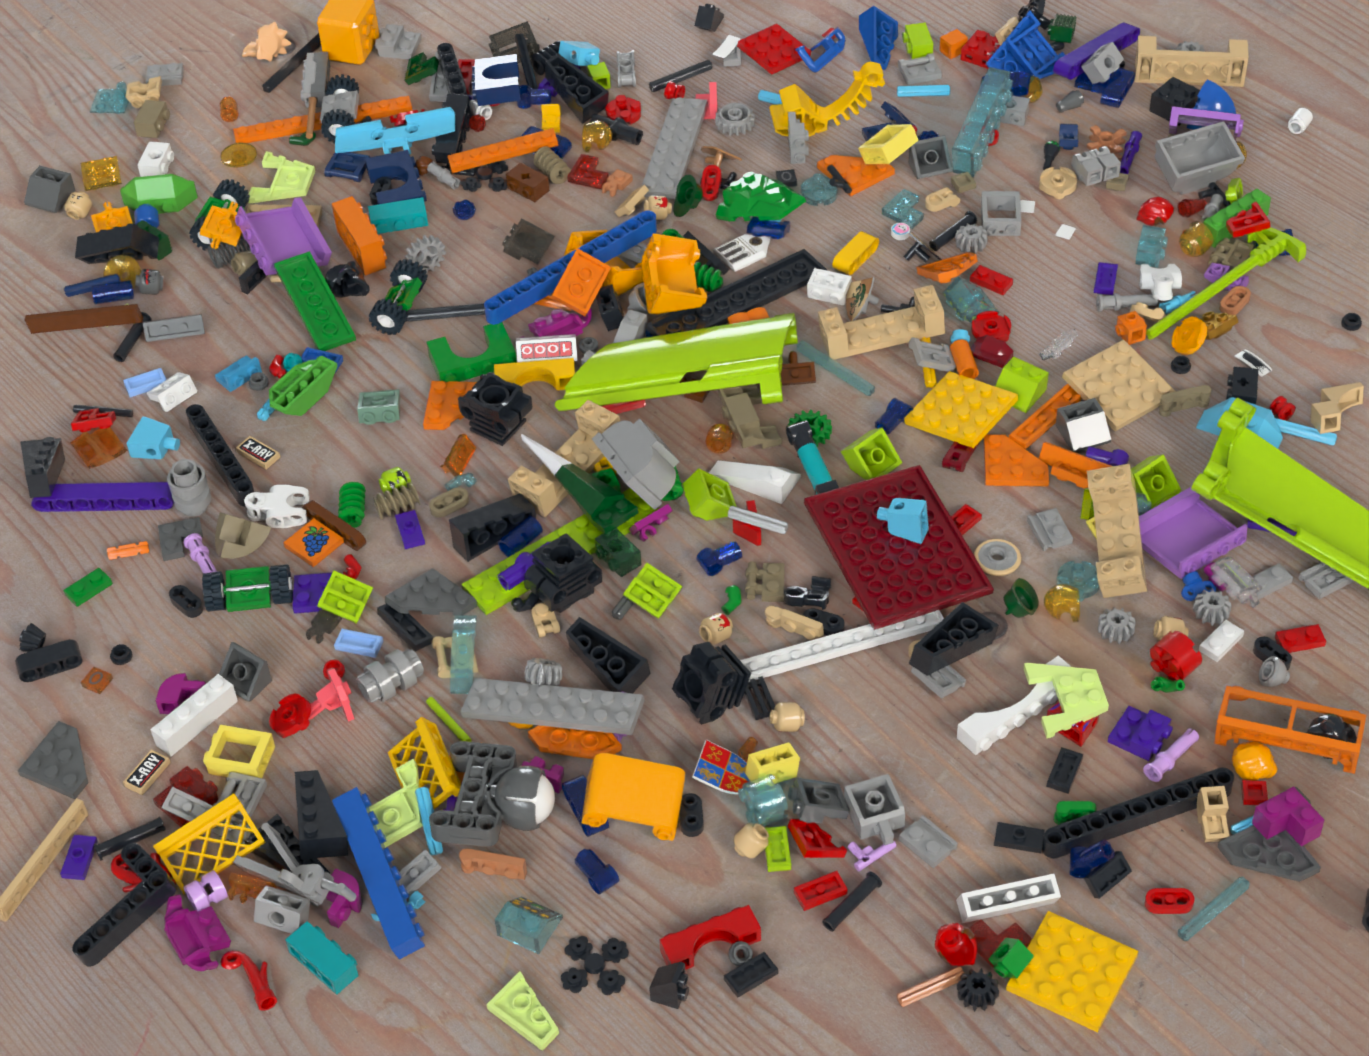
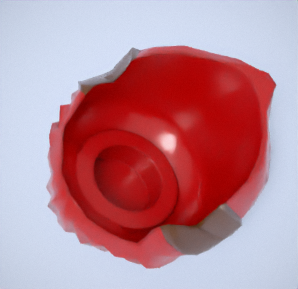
(1155, 211)
(956, 944)

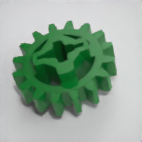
(816, 423)

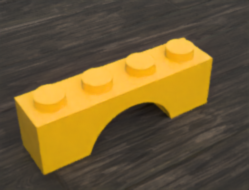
(555, 372)

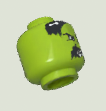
(394, 479)

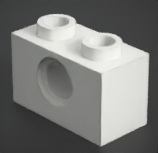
(155, 159)

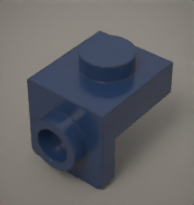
(1068, 136)

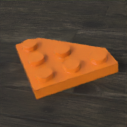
(856, 172)
(947, 268)
(443, 403)
(1011, 464)
(573, 741)

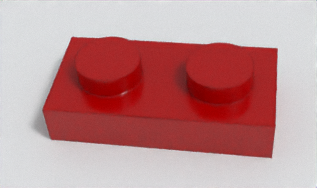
(991, 280)
(1301, 638)
(820, 890)

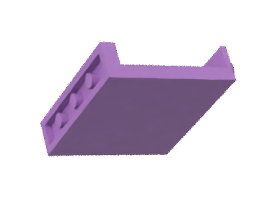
(1204, 118)
(282, 235)
(1187, 533)

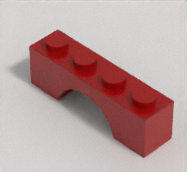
(730, 927)

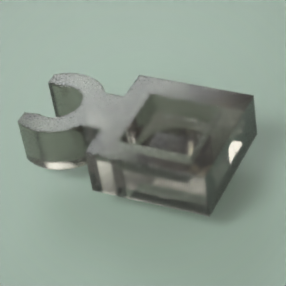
(322, 623)

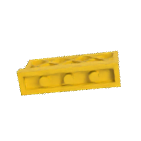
(437, 759)
(202, 825)

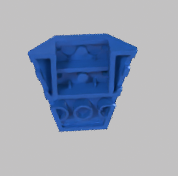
(1026, 51)

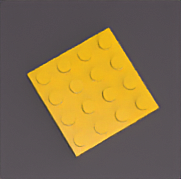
(961, 409)
(1073, 971)

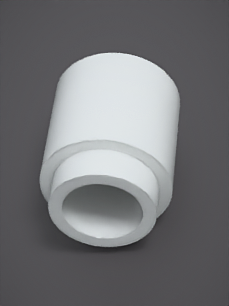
(1300, 120)

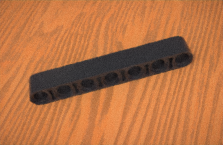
(219, 453)

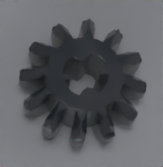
(977, 989)

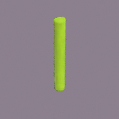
(447, 719)

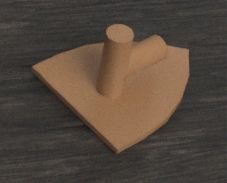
(718, 153)

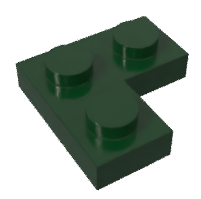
(420, 67)

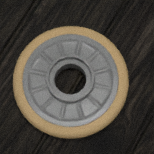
(1005, 566)

